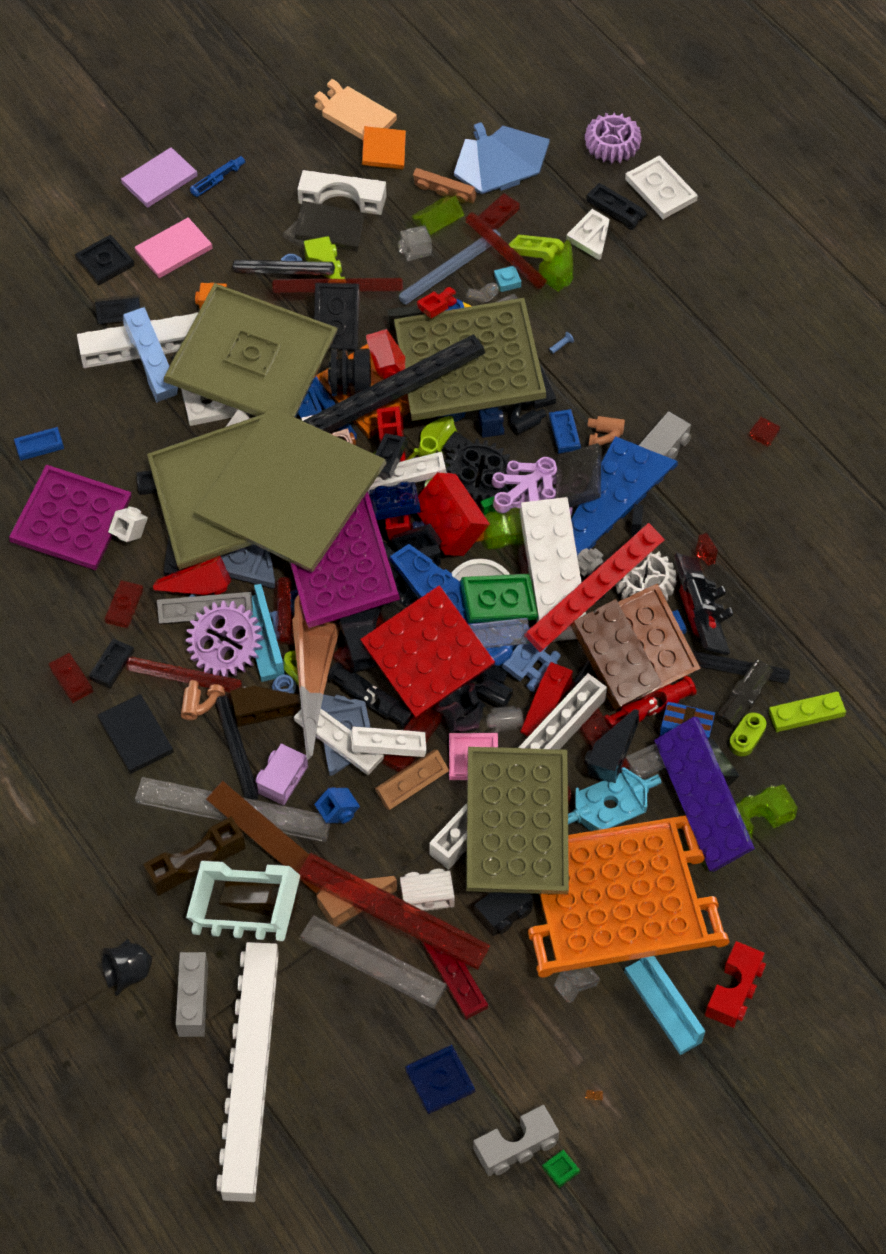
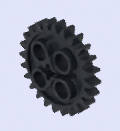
(459, 463)

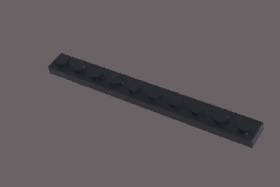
(397, 385)

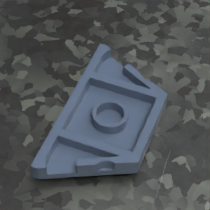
(250, 565)
(350, 714)

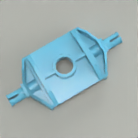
(628, 793)

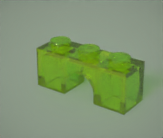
(773, 804)

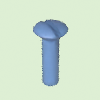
(568, 338)
(274, 615)

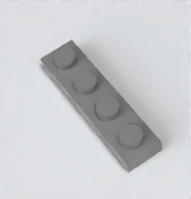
(186, 608)

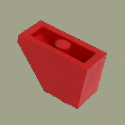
(385, 354)

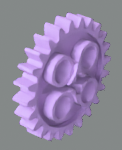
(234, 621)

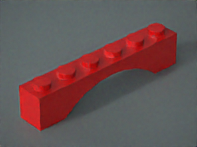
(391, 422)

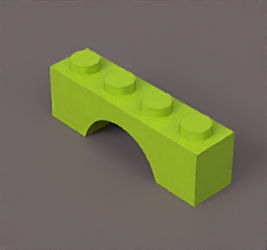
(322, 250)

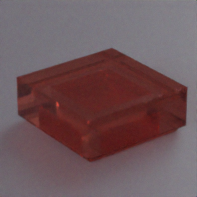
(764, 431)

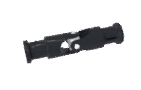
(365, 691)

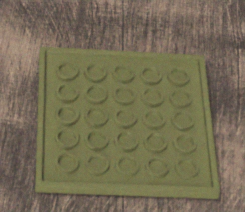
(500, 377)

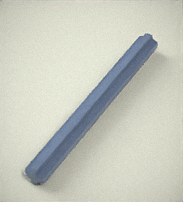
(444, 270)

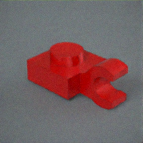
(437, 303)

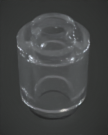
(504, 719)

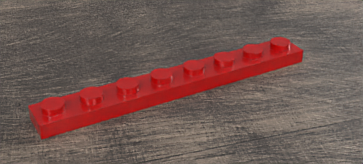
(594, 587)

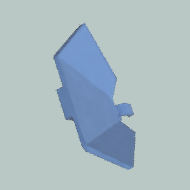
(500, 158)

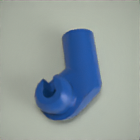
(501, 655)

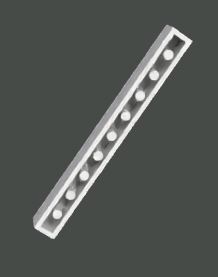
(550, 734)
(249, 1074)

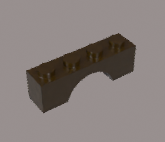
(173, 869)

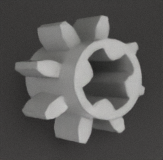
(589, 561)

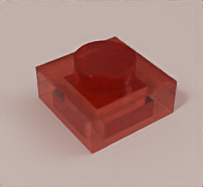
(706, 549)

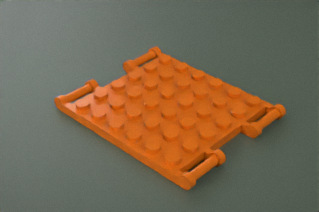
(626, 899)

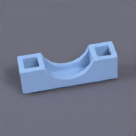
(150, 351)

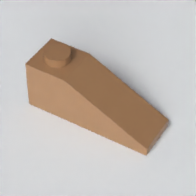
(339, 911)

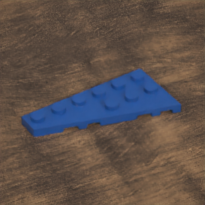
(625, 479)
(424, 576)

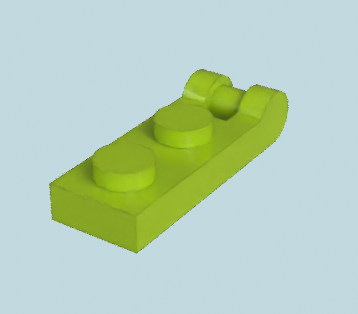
(537, 246)

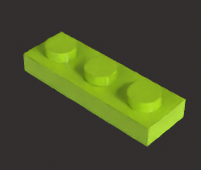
(807, 711)

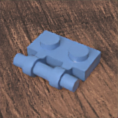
(524, 658)

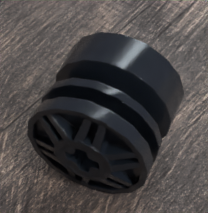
(348, 371)

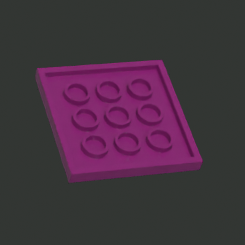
(69, 517)

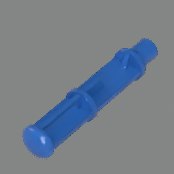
(217, 176)

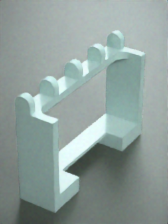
(274, 874)

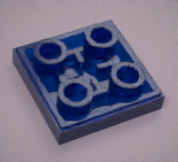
(395, 500)

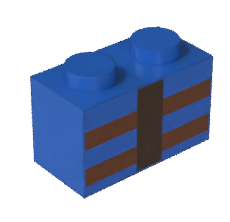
(677, 714)

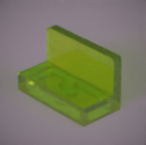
(439, 214)

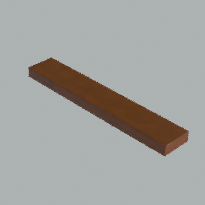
(259, 829)

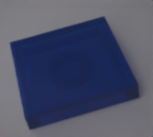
(440, 1079)

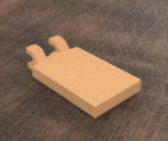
(352, 110)

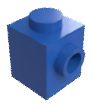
(337, 805)

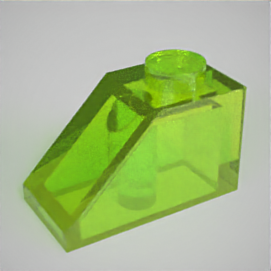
(560, 269)

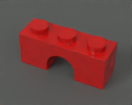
(728, 1003)

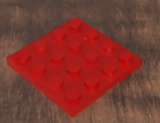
(427, 651)

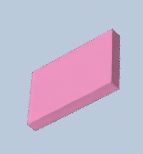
(173, 247)

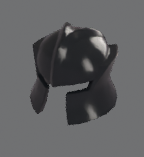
(462, 709)
(125, 965)

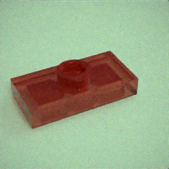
(124, 604)

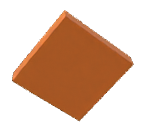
(383, 147)

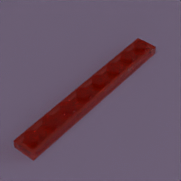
(394, 911)

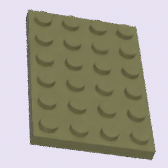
(517, 820)

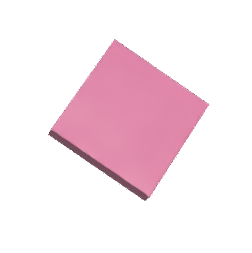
(459, 750)

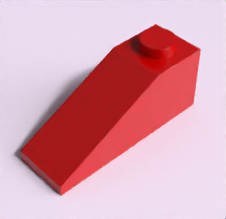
(197, 579)
(548, 696)

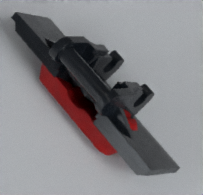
(699, 602)

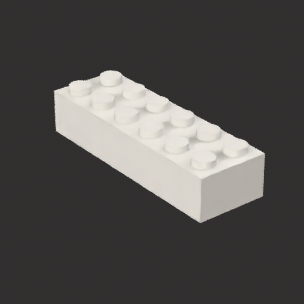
(550, 554)

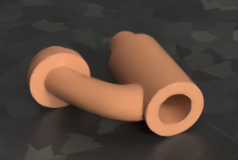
(613, 426)
(190, 706)

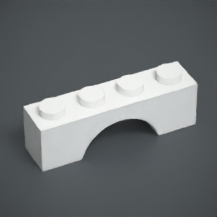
(318, 187)

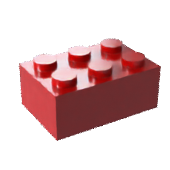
(451, 513)

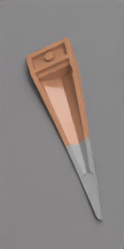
(313, 656)

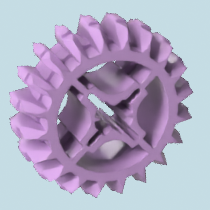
(611, 143)

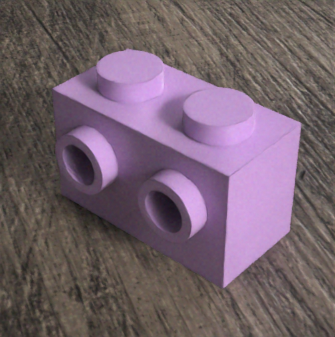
(281, 774)

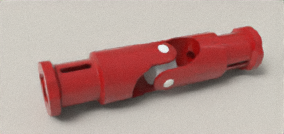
(648, 703)

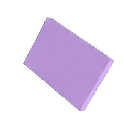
(159, 177)

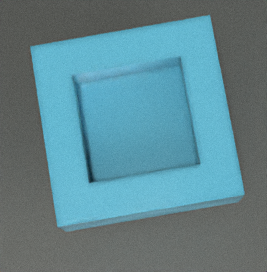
(507, 278)

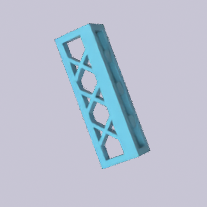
(270, 660)
(665, 1004)

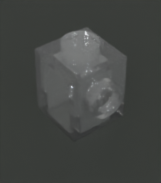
(415, 243)

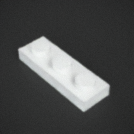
(388, 741)

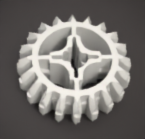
(657, 571)

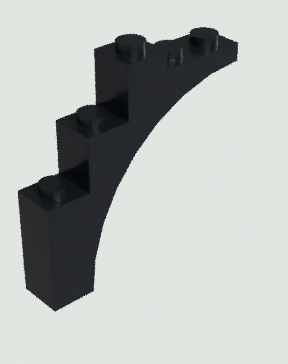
(362, 623)

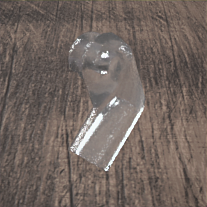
(484, 294)

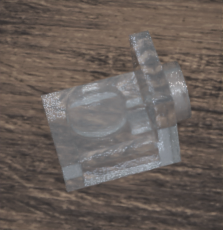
(574, 981)

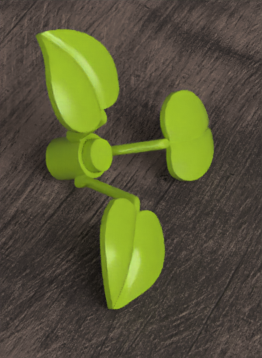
(434, 438)

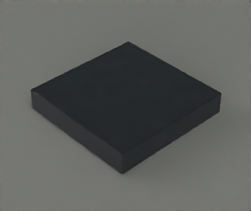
(104, 260)

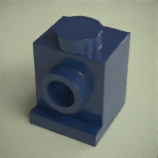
(491, 422)

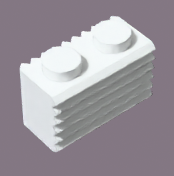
(428, 890)

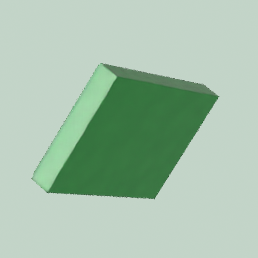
(498, 598)

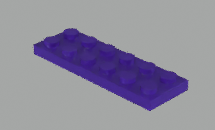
(704, 794)

